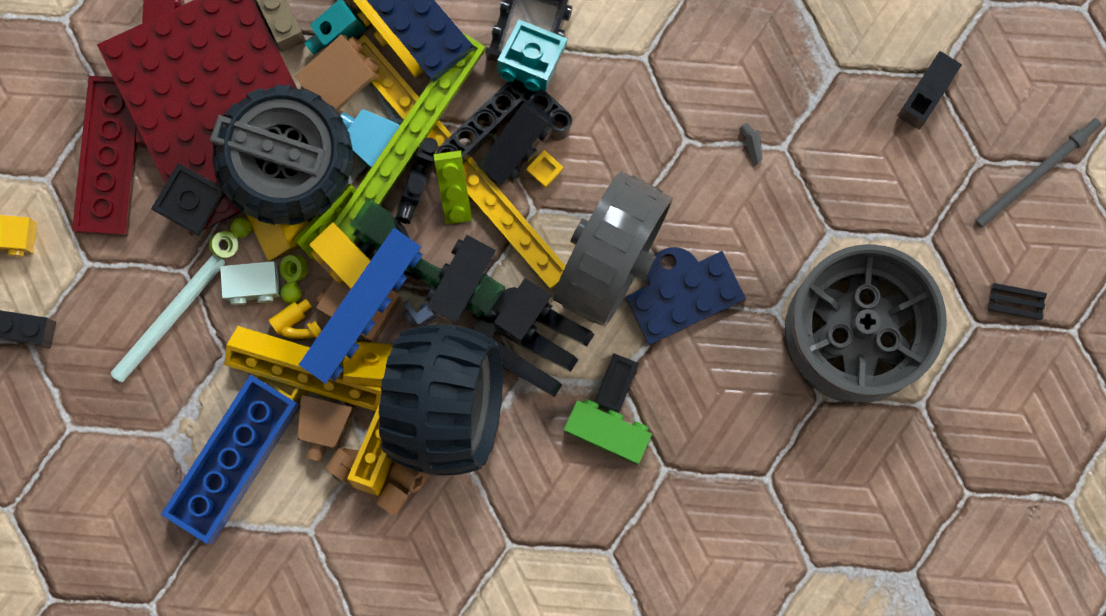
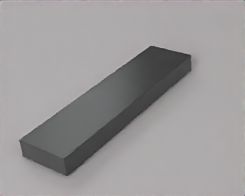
(271, 147)

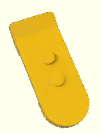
(386, 36)

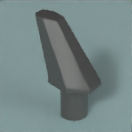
(752, 142)

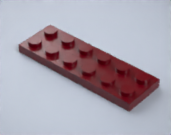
(105, 162)

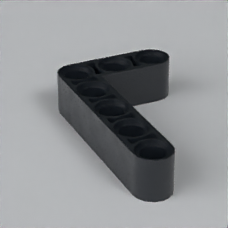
(498, 118)

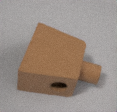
(322, 425)

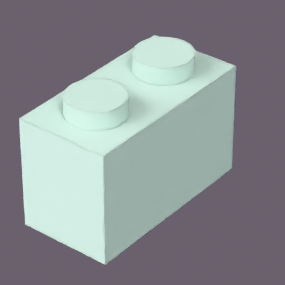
(250, 282)

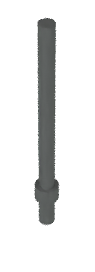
(1076, 140)

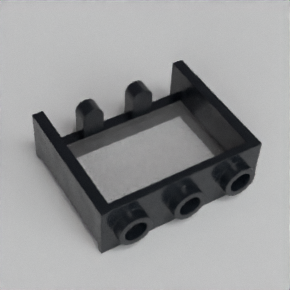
(541, 13)

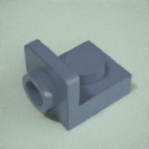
(422, 318)

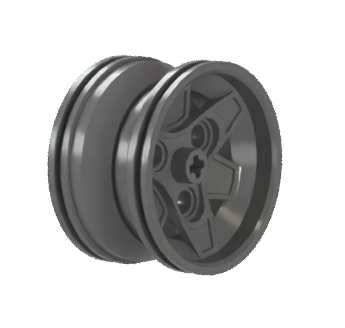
(917, 300)

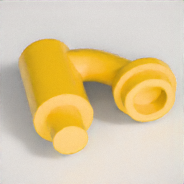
(285, 319)

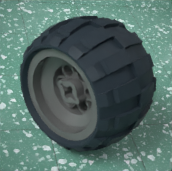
(280, 196)

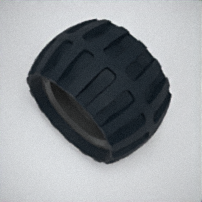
(441, 399)

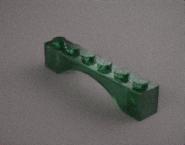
(375, 225)

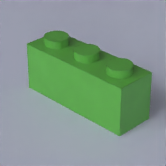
(608, 431)

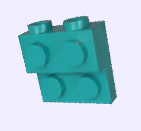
(530, 56)

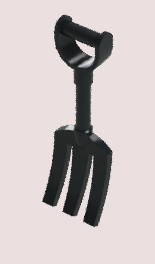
(537, 344)

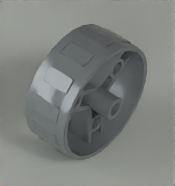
(612, 248)

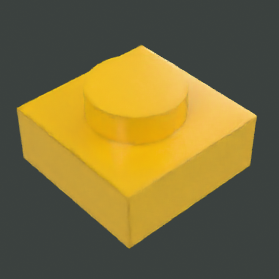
(544, 169)

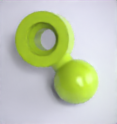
(239, 228)
(291, 291)

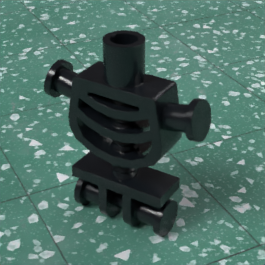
(416, 181)

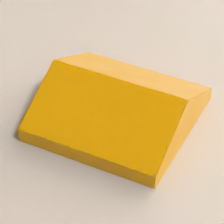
(276, 239)

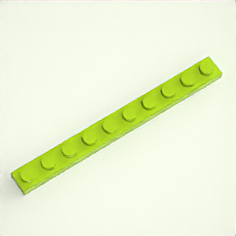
(409, 138)

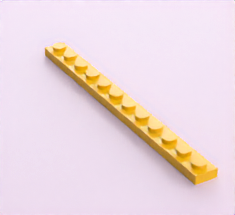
(479, 185)

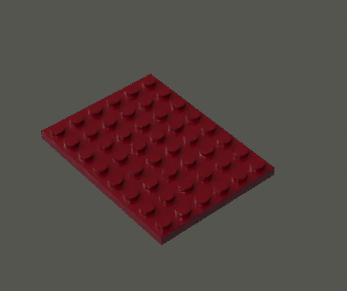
(186, 73)

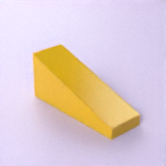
(289, 391)

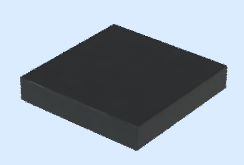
(188, 199)

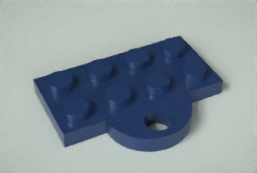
(684, 293)

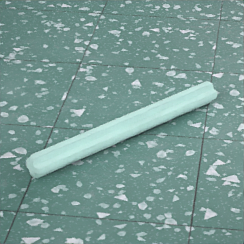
(167, 318)

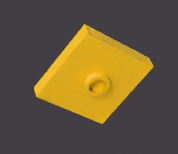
(367, 364)

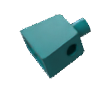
(335, 21)

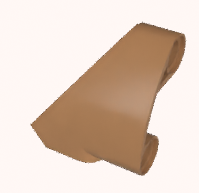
(396, 488)

